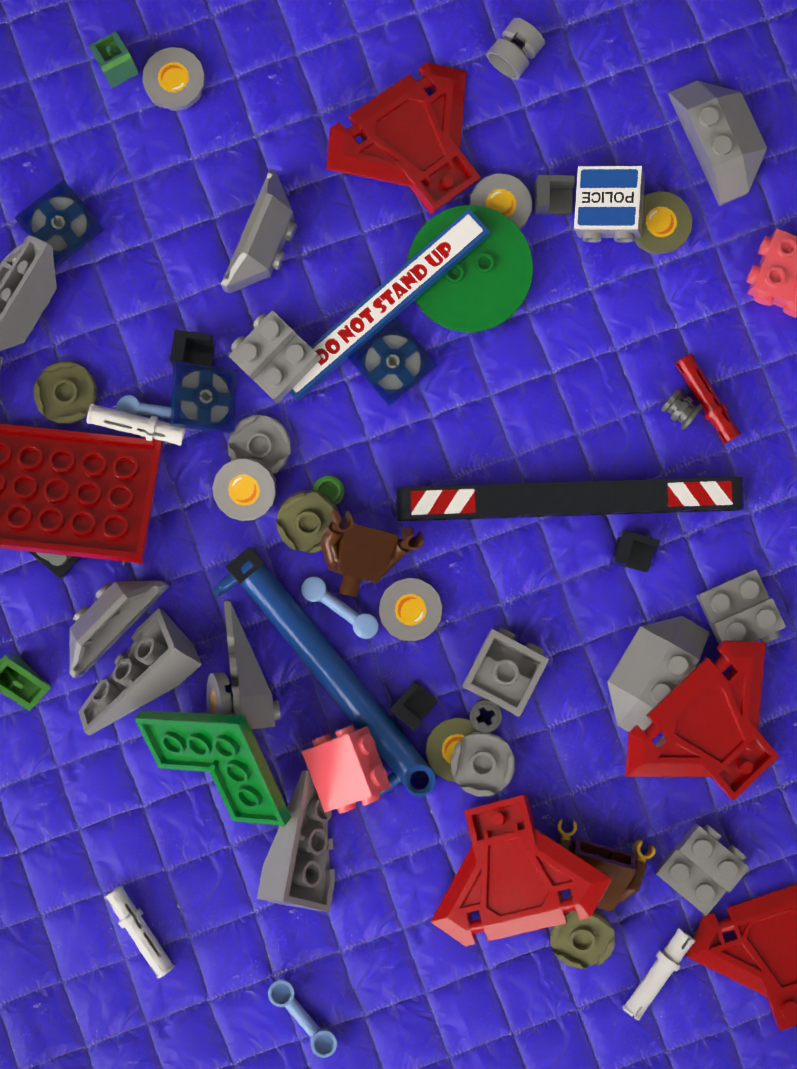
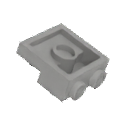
(273, 355)
(741, 610)
(506, 671)
(702, 868)

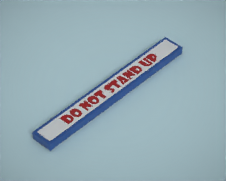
(393, 297)

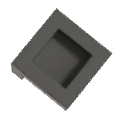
(554, 194)

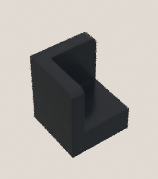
(192, 348)
(634, 551)
(413, 705)

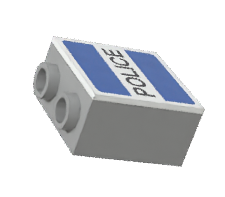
(609, 203)

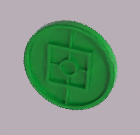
(486, 283)

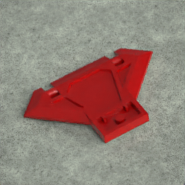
(410, 137)
(708, 724)
(515, 878)
(760, 953)

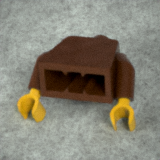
(616, 863)

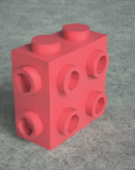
(776, 275)
(346, 769)

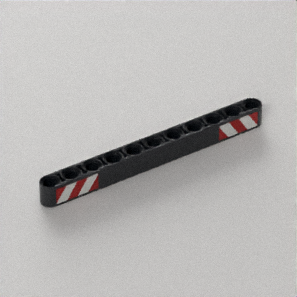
(569, 499)

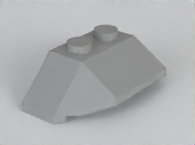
(721, 137)
(263, 238)
(25, 289)
(108, 620)
(652, 667)

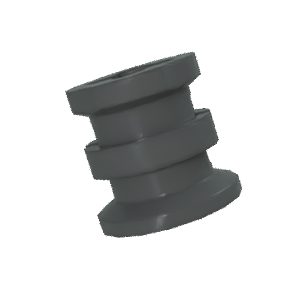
(681, 409)
(482, 724)

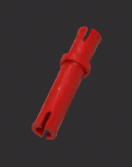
(715, 410)

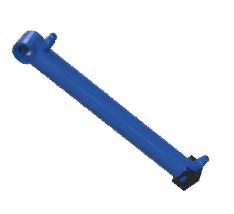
(328, 668)

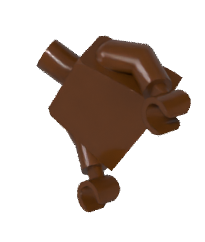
(363, 551)

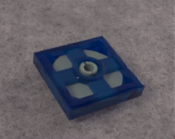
(60, 221)
(392, 362)
(203, 397)

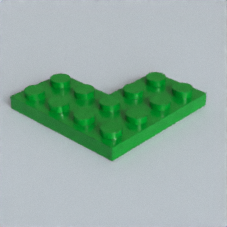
(227, 751)

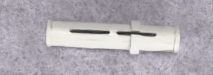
(135, 424)
(139, 931)
(667, 962)

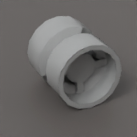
(519, 43)

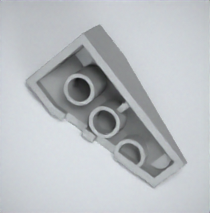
(151, 667)
(249, 687)
(299, 860)

